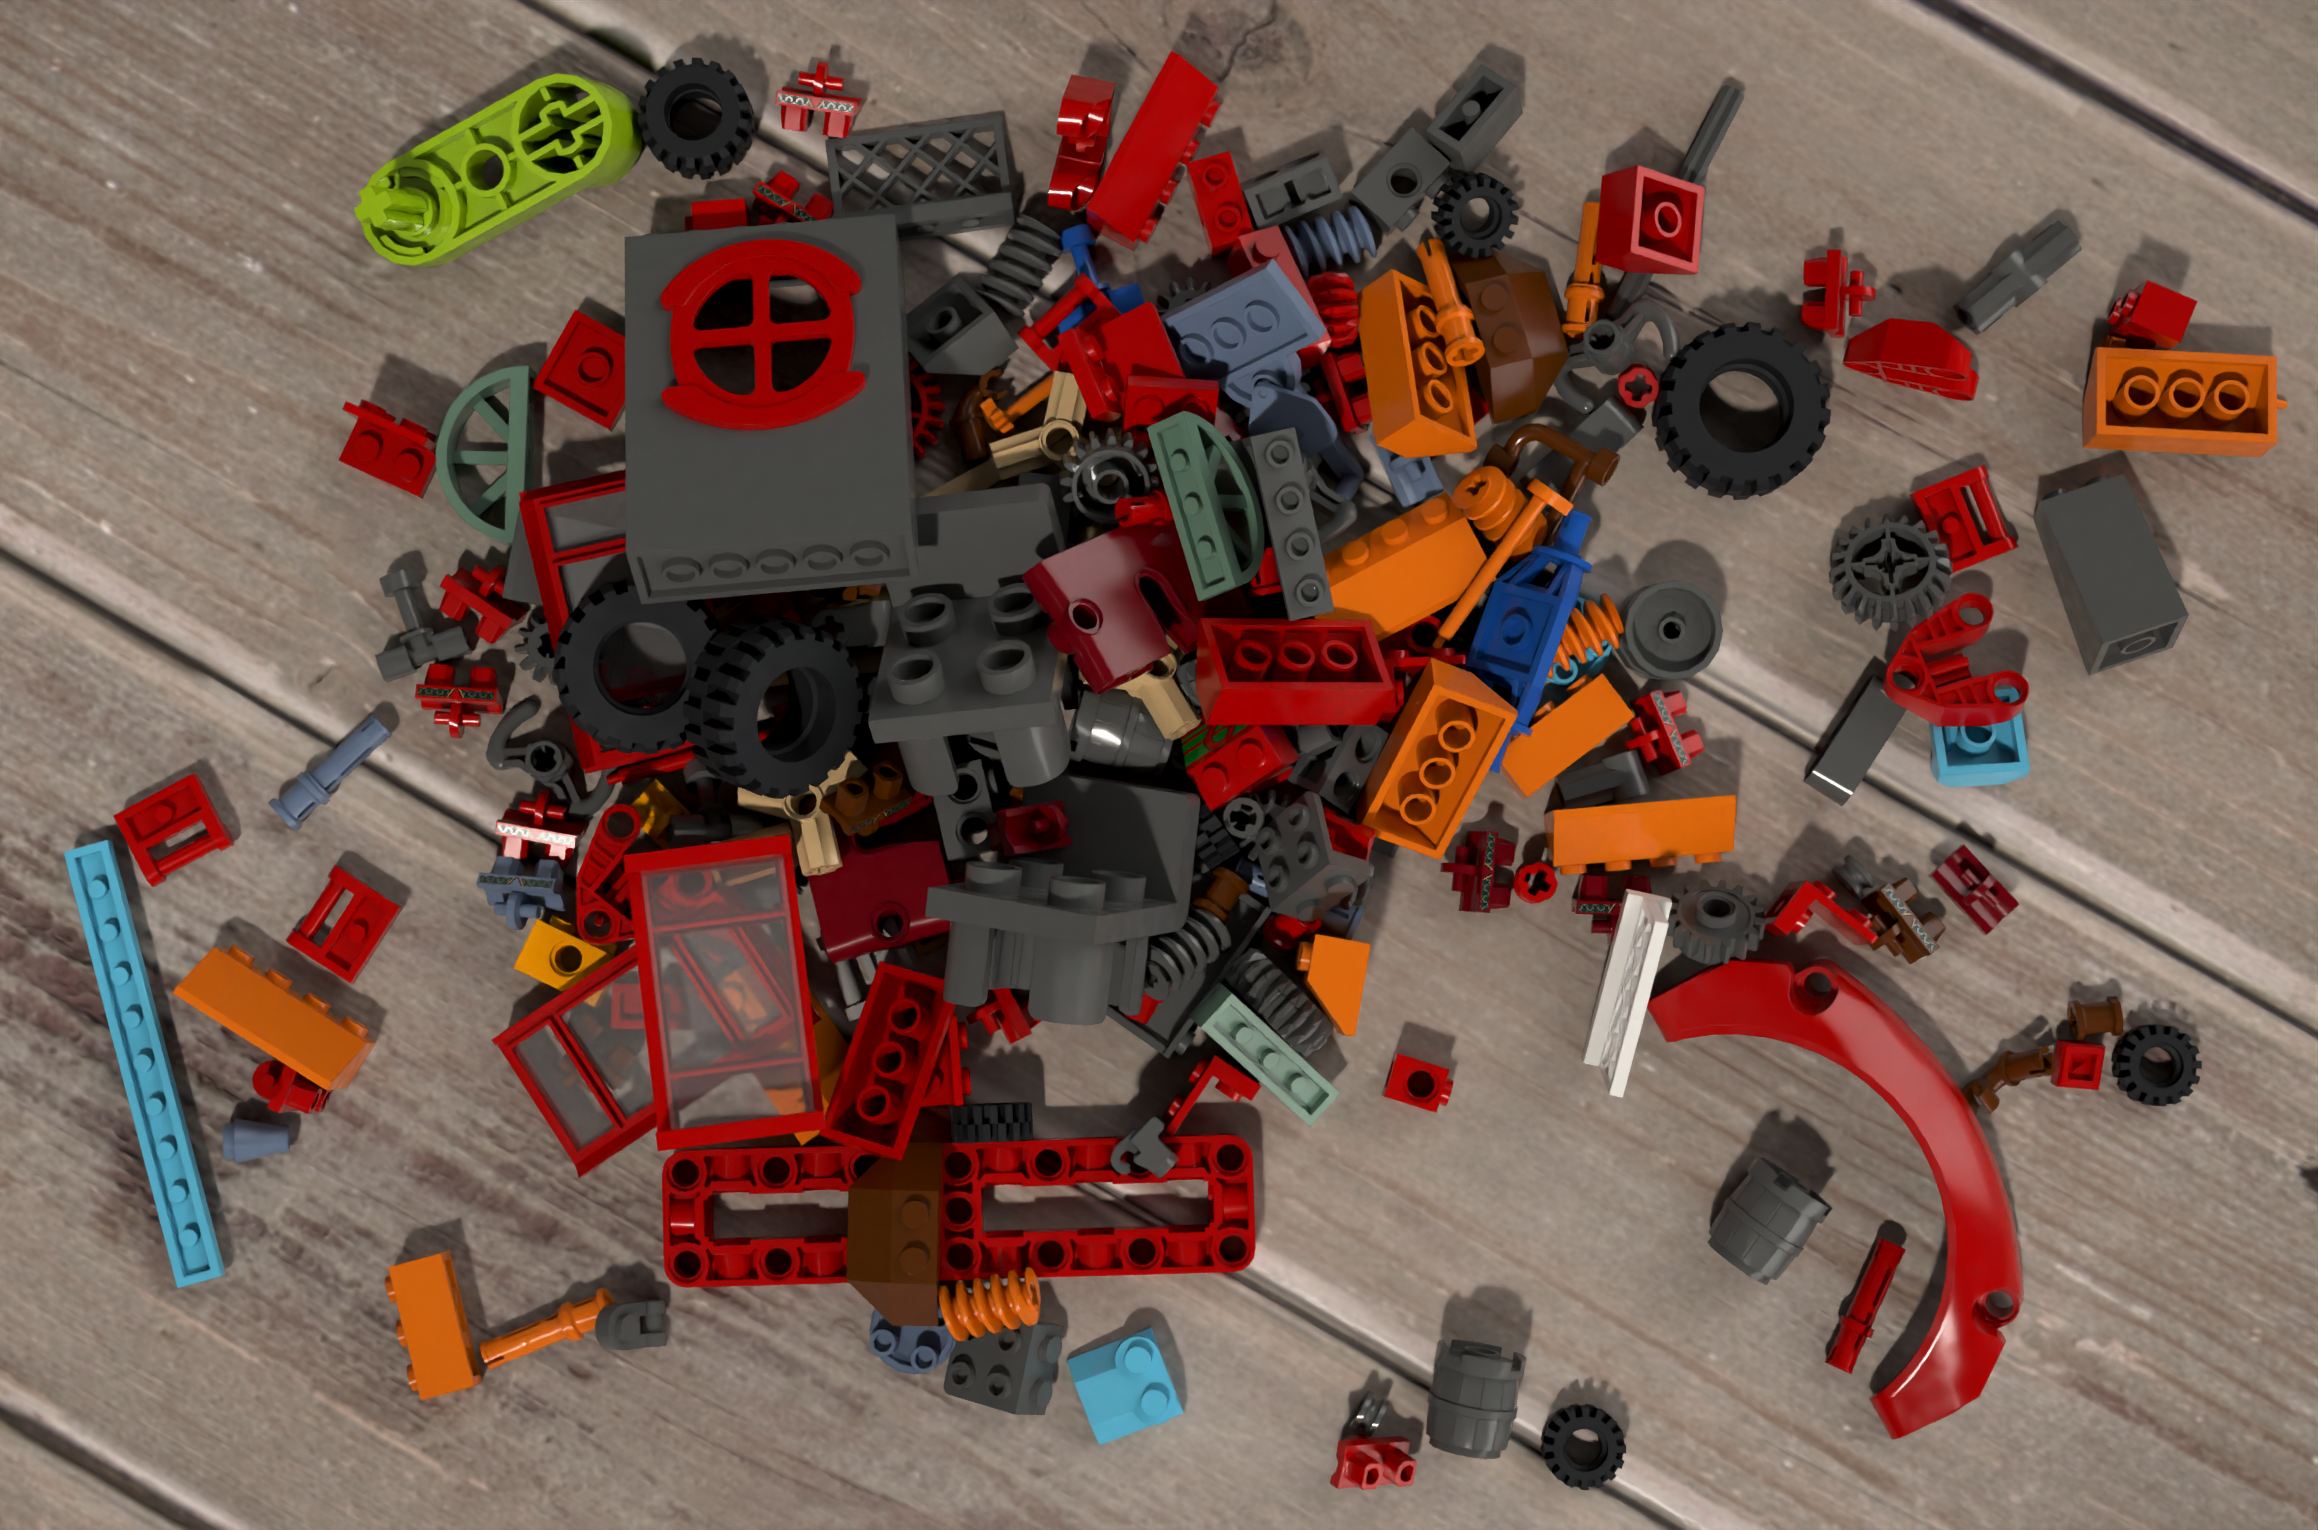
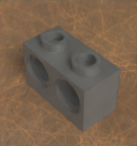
(1291, 190)
(1342, 769)
(956, 813)

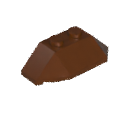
(1517, 329)
(898, 1235)

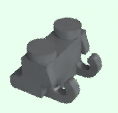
(1147, 1147)

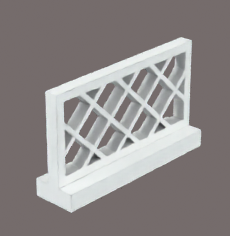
(1626, 987)

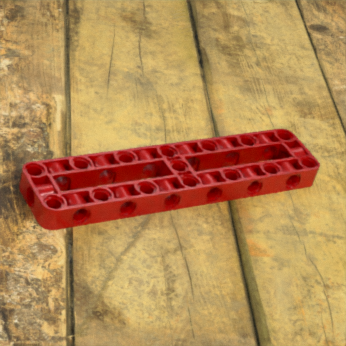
(1087, 1251)

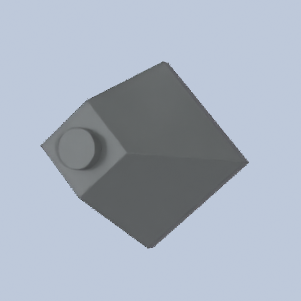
(957, 332)

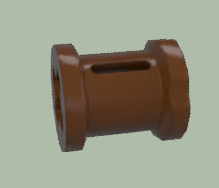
(1222, 893)
(2095, 1018)

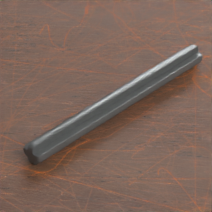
(1691, 171)

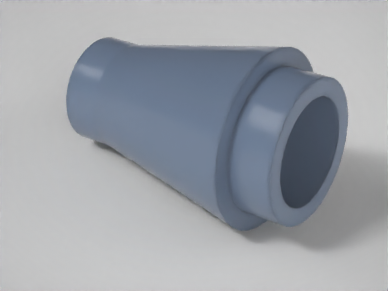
(253, 1139)

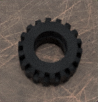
(681, 86)

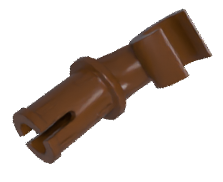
(968, 416)
(2009, 1071)

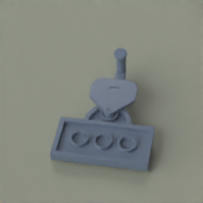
(1248, 343)

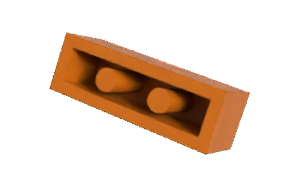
(1564, 734)
(433, 1325)

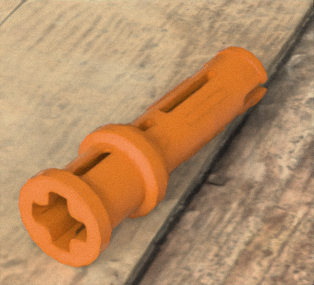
(1584, 293)
(1453, 318)
(569, 1322)

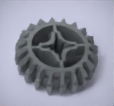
(1857, 575)
(1279, 1002)

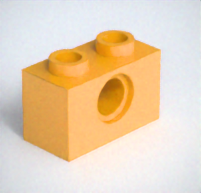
(544, 948)

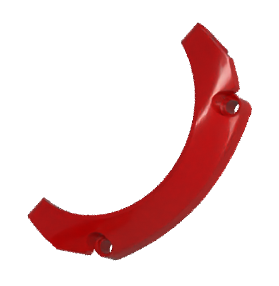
(1883, 1051)

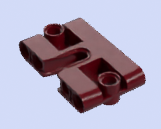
(1118, 596)
(879, 881)

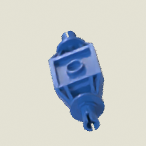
(1527, 623)

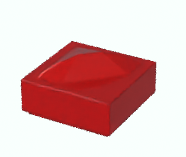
(2078, 1064)

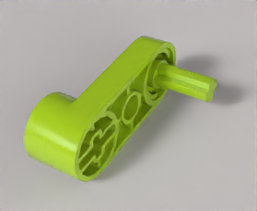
(530, 138)

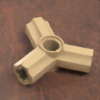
(1030, 449)
(1163, 695)
(812, 832)

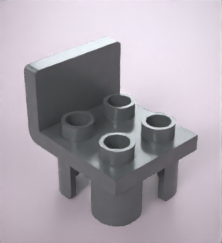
(974, 644)
(1075, 915)

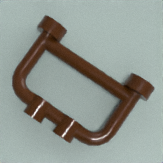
(1588, 465)

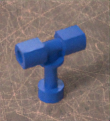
(1076, 241)

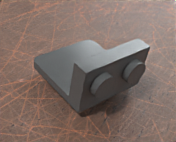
(1300, 865)
(1007, 1368)

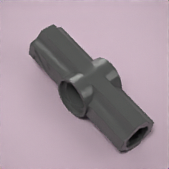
(2017, 277)

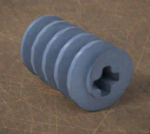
(1329, 241)

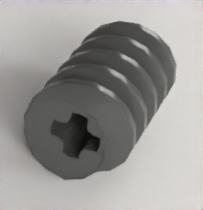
(1019, 265)
(1181, 953)

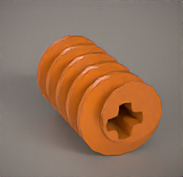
(1494, 507)
(1588, 631)
(991, 1307)

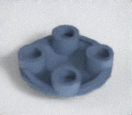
(910, 1347)

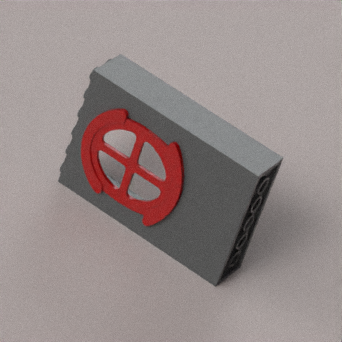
(768, 482)

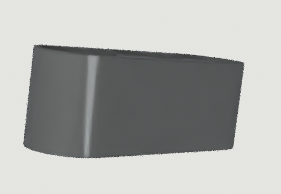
(1607, 426)
(1855, 742)

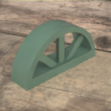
(518, 457)
(1209, 502)
(1264, 1054)

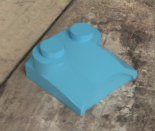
(1980, 753)
(1125, 1386)

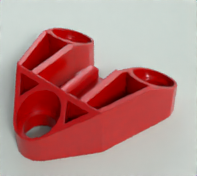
(1082, 151)
(1914, 357)
(1942, 680)
(599, 862)

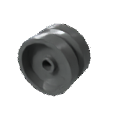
(1690, 619)

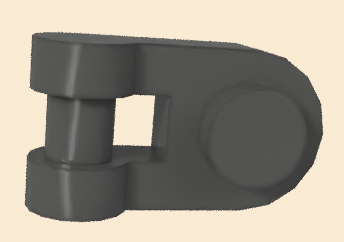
(619, 1325)

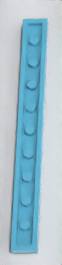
(144, 1063)

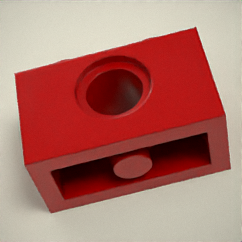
(1219, 202)
(2150, 317)

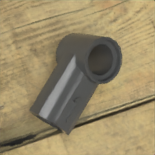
(1613, 779)

